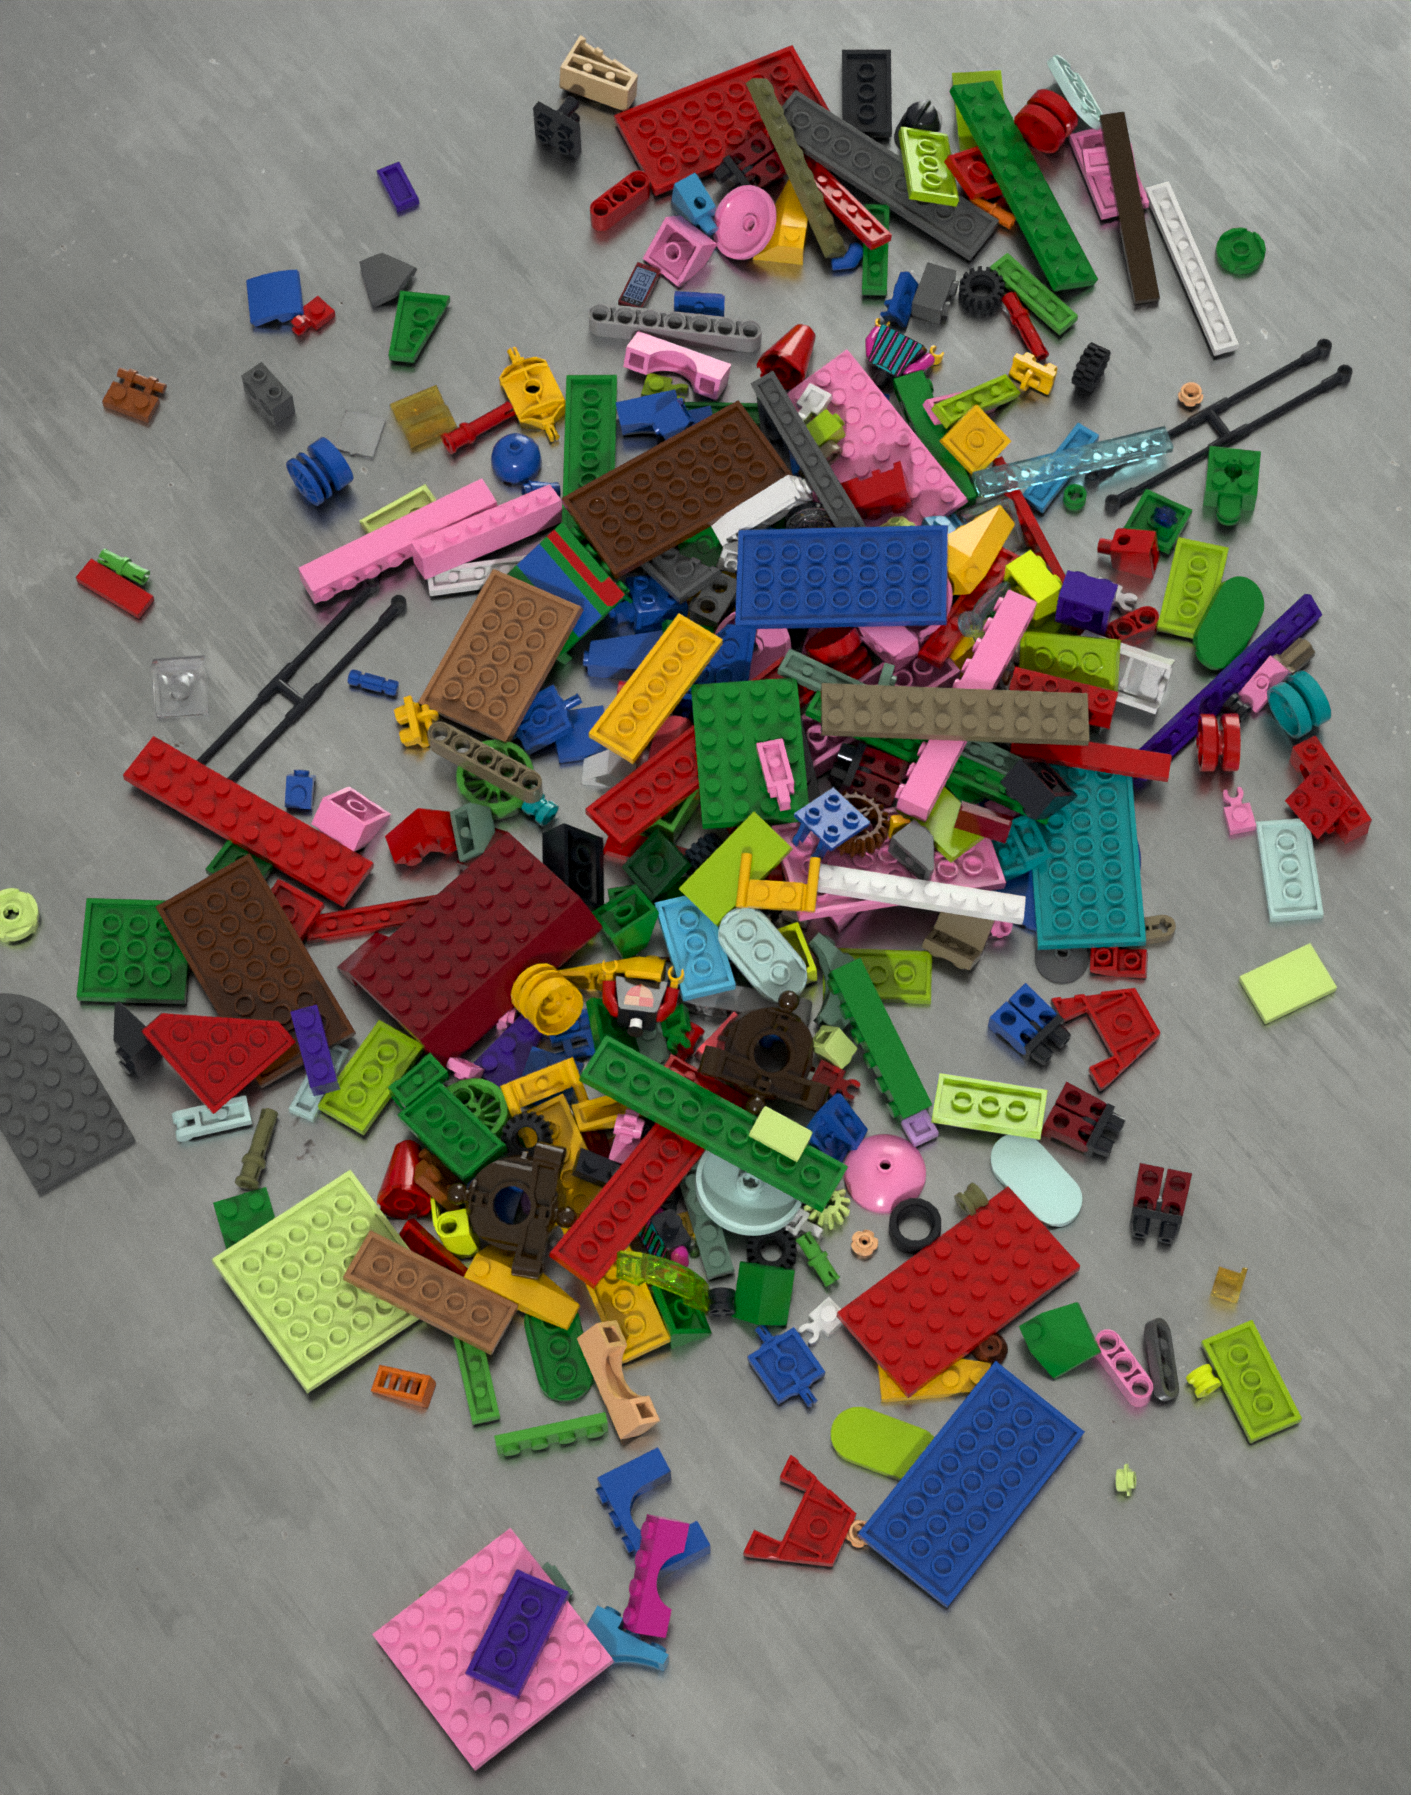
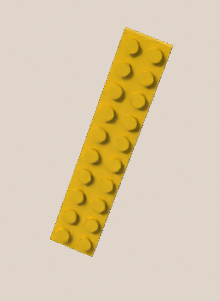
(613, 1297)

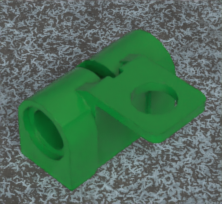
(417, 1081)

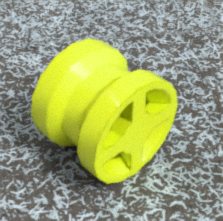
(1203, 1380)

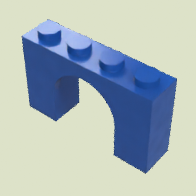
(622, 1489)

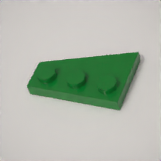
(414, 322)

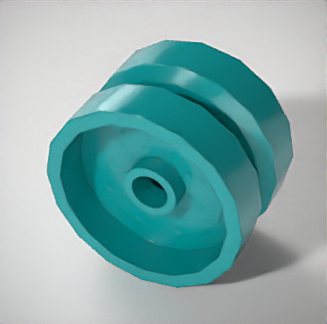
(1299, 704)

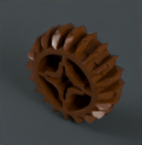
(866, 841)

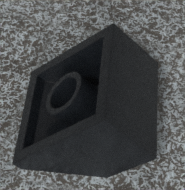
(1037, 788)
(132, 1046)

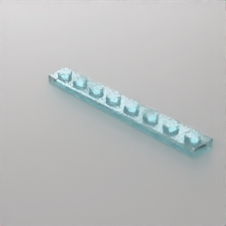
(1072, 462)

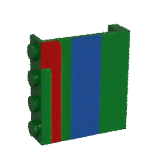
(573, 573)

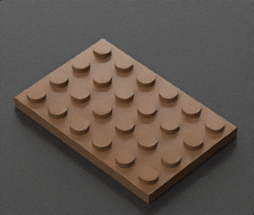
(500, 656)

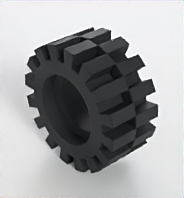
(983, 278)
(1090, 367)
(522, 1120)
(778, 1237)

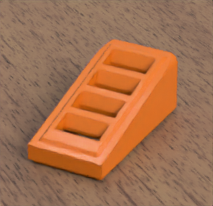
(420, 1392)

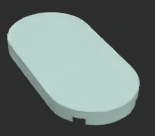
(1075, 91)
(761, 953)
(1036, 1179)

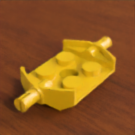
(537, 409)

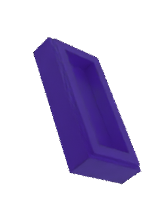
(398, 187)

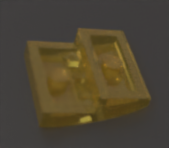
(423, 416)

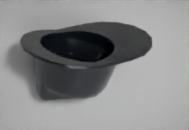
(920, 116)

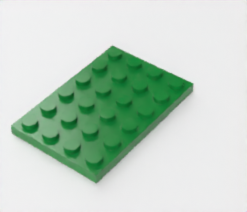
(726, 728)

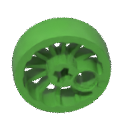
(499, 810)
(474, 1087)

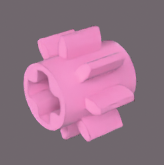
(629, 1126)

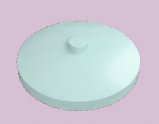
(740, 1199)

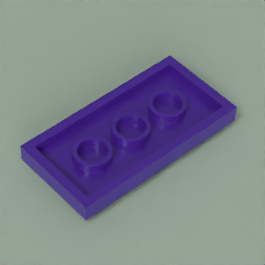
(517, 1634)

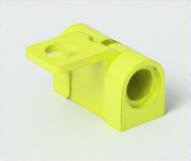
(455, 1231)

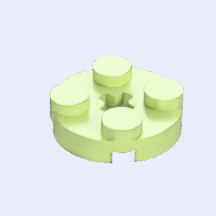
(25, 922)

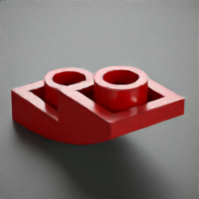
(1119, 963)

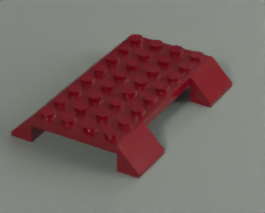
(457, 957)

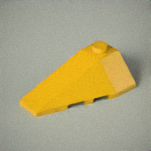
(790, 231)
(975, 547)
(591, 978)
(537, 1298)

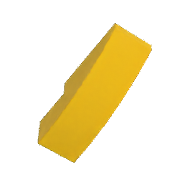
(598, 1113)

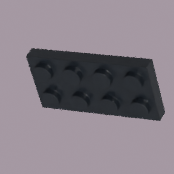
(867, 91)

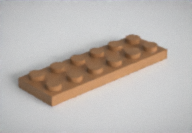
(430, 1292)

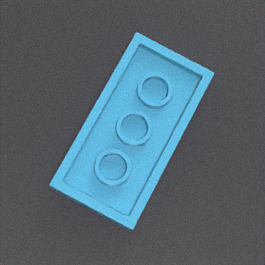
(694, 948)

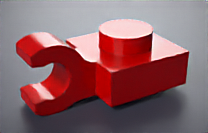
(315, 314)

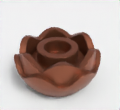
(998, 1352)

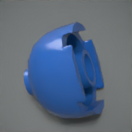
(516, 459)

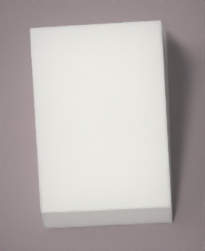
(605, 769)

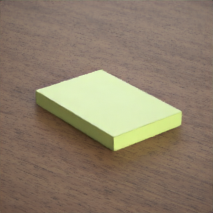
(407, 504)
(1287, 983)

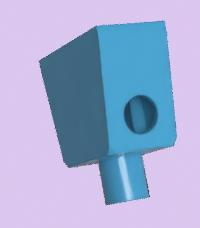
(694, 204)

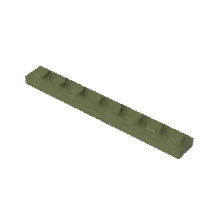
(796, 168)

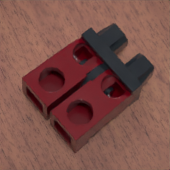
(741, 165)
(868, 772)
(1081, 1121)
(1159, 1211)

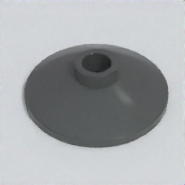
(1059, 968)

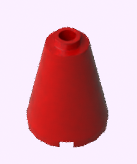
(789, 356)
(399, 1192)

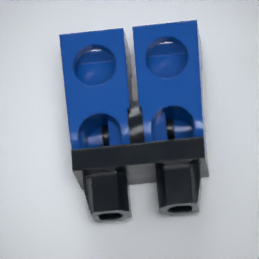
(1029, 1025)

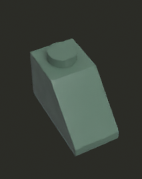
(472, 829)

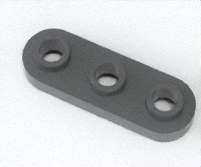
(1161, 1359)

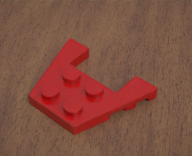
(1121, 1023)
(816, 1528)

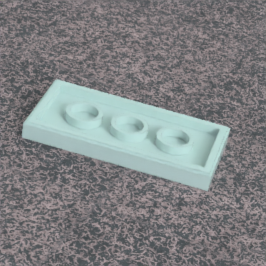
(1288, 870)

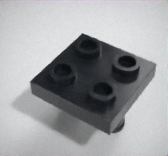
(559, 127)

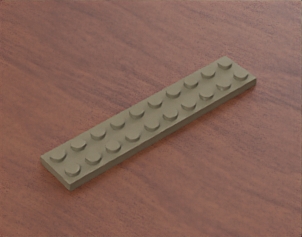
(954, 714)

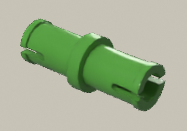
(123, 566)
(817, 1258)

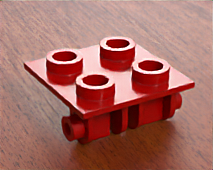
(1319, 801)

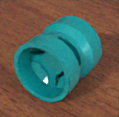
(543, 810)

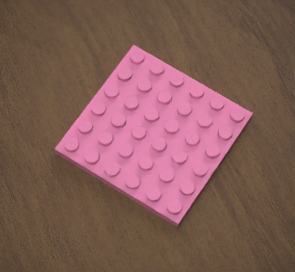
(442, 1631)

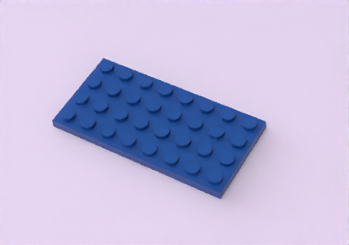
(842, 577)
(970, 1484)

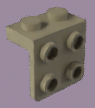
(958, 939)

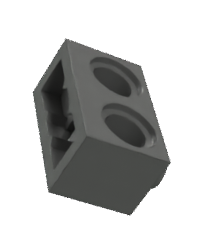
(268, 393)
(720, 603)

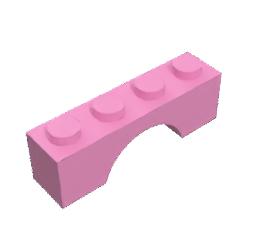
(651, 354)

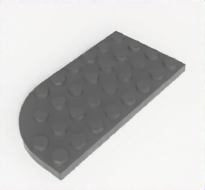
(51, 1096)

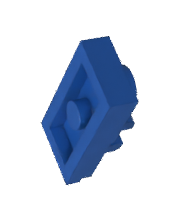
(699, 303)
(901, 303)

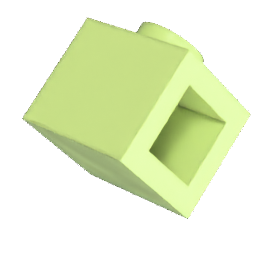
(833, 1046)

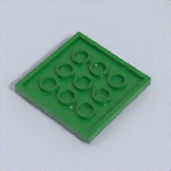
(129, 954)

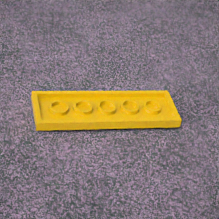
(655, 688)

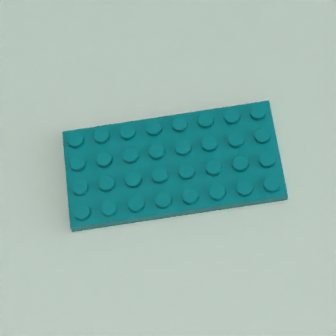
(1092, 881)

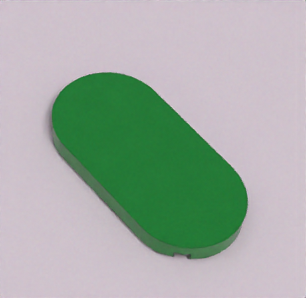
(1228, 622)
(558, 1359)

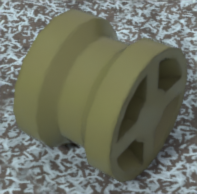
(971, 1199)

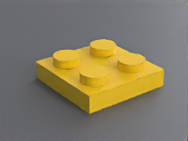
(975, 440)

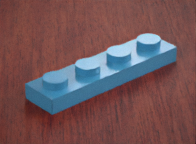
(1042, 495)

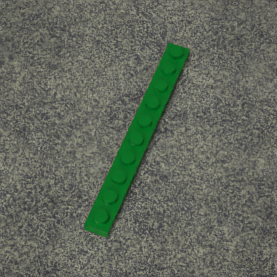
(965, 773)

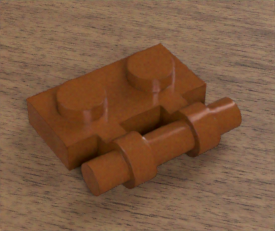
(133, 402)
(435, 1178)

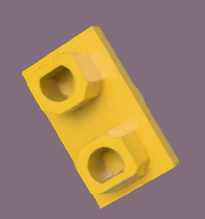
(1032, 373)
(419, 719)

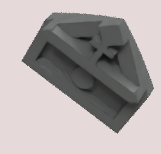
(385, 277)

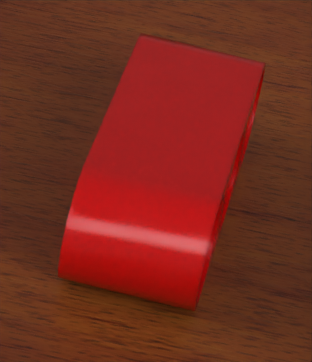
(615, 210)
(1133, 626)

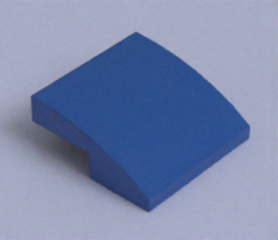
(274, 297)
(836, 1128)

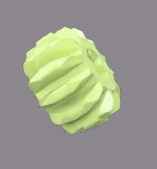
(834, 1212)

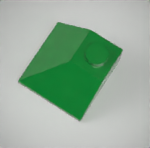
(628, 921)
(1060, 1339)

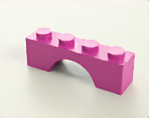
(660, 1541)

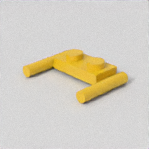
(777, 894)
(541, 1085)

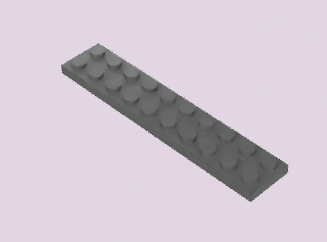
(882, 176)

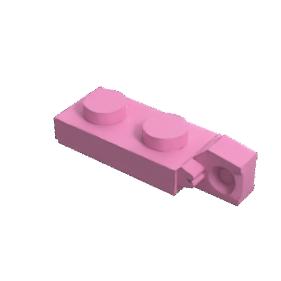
(776, 771)

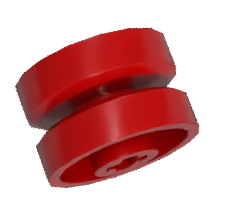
(1046, 121)
(1221, 742)

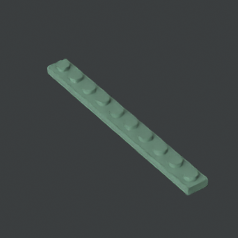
(813, 673)
(707, 1233)

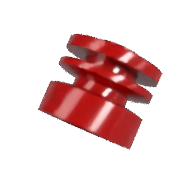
(840, 651)

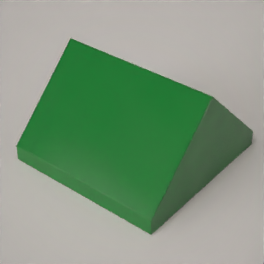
(763, 1294)
(680, 1320)

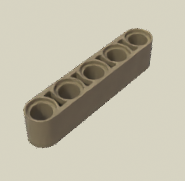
(479, 752)

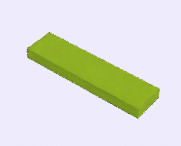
(986, 396)

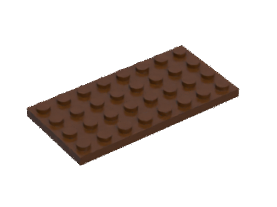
(675, 489)
(251, 957)

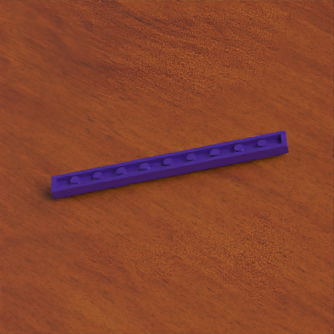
(1235, 676)

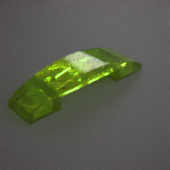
(665, 1274)

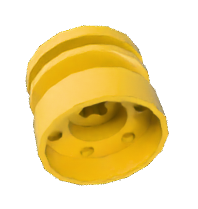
(547, 999)

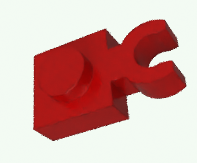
(833, 1077)

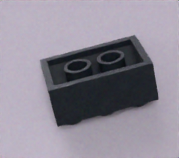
(577, 861)

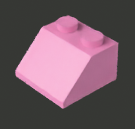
(679, 250)
(350, 818)

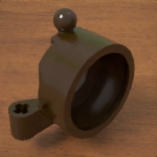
(736, 1064)
(541, 1181)

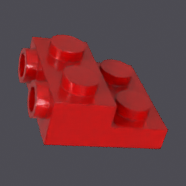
(973, 174)

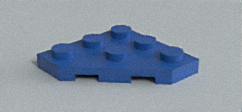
(732, 660)

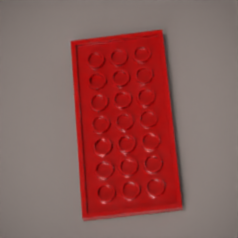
(709, 119)
(958, 1292)

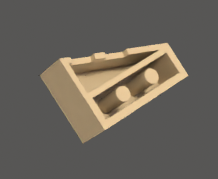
(597, 77)

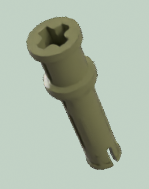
(254, 1160)

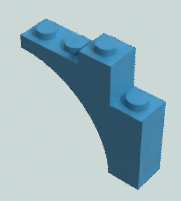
(626, 1645)

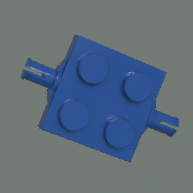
(546, 720)
(786, 1365)

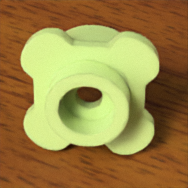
(1126, 1480)

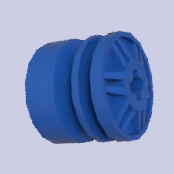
(319, 471)

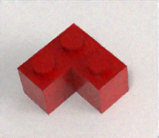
(419, 834)

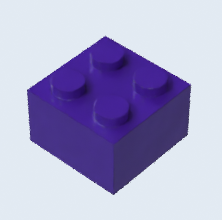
(1086, 602)

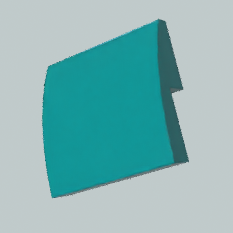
(1023, 848)

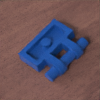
(577, 1032)

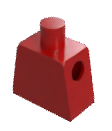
(1132, 551)

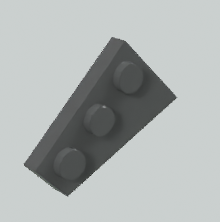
(680, 574)

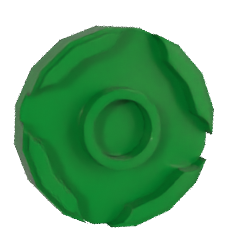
(1240, 251)

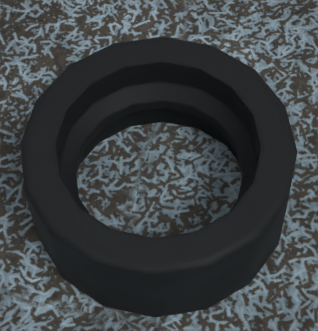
(914, 1205)

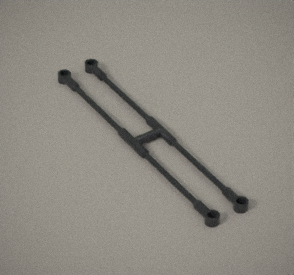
(1228, 436)
(301, 701)

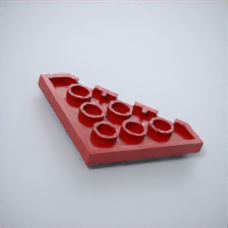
(217, 1052)

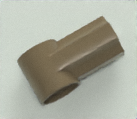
(1296, 655)

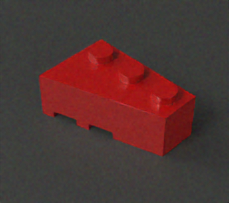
(881, 493)

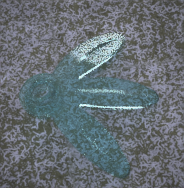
(972, 623)

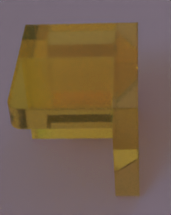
(1228, 1284)

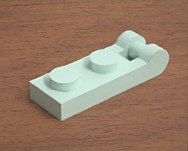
(231, 1115)

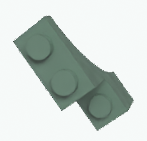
(829, 959)

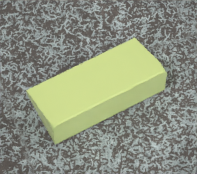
(781, 1134)

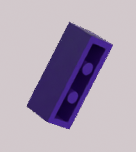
(315, 1050)

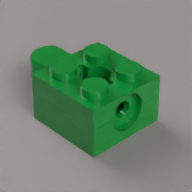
(1231, 482)

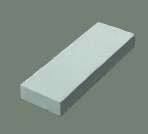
(304, 1102)

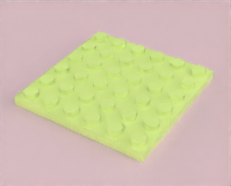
(295, 1284)

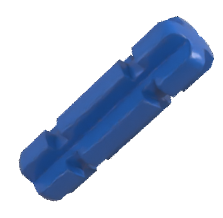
(373, 682)

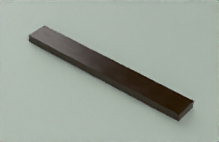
(1129, 208)

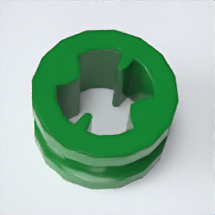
(1069, 492)

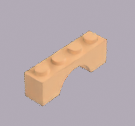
(603, 1351)

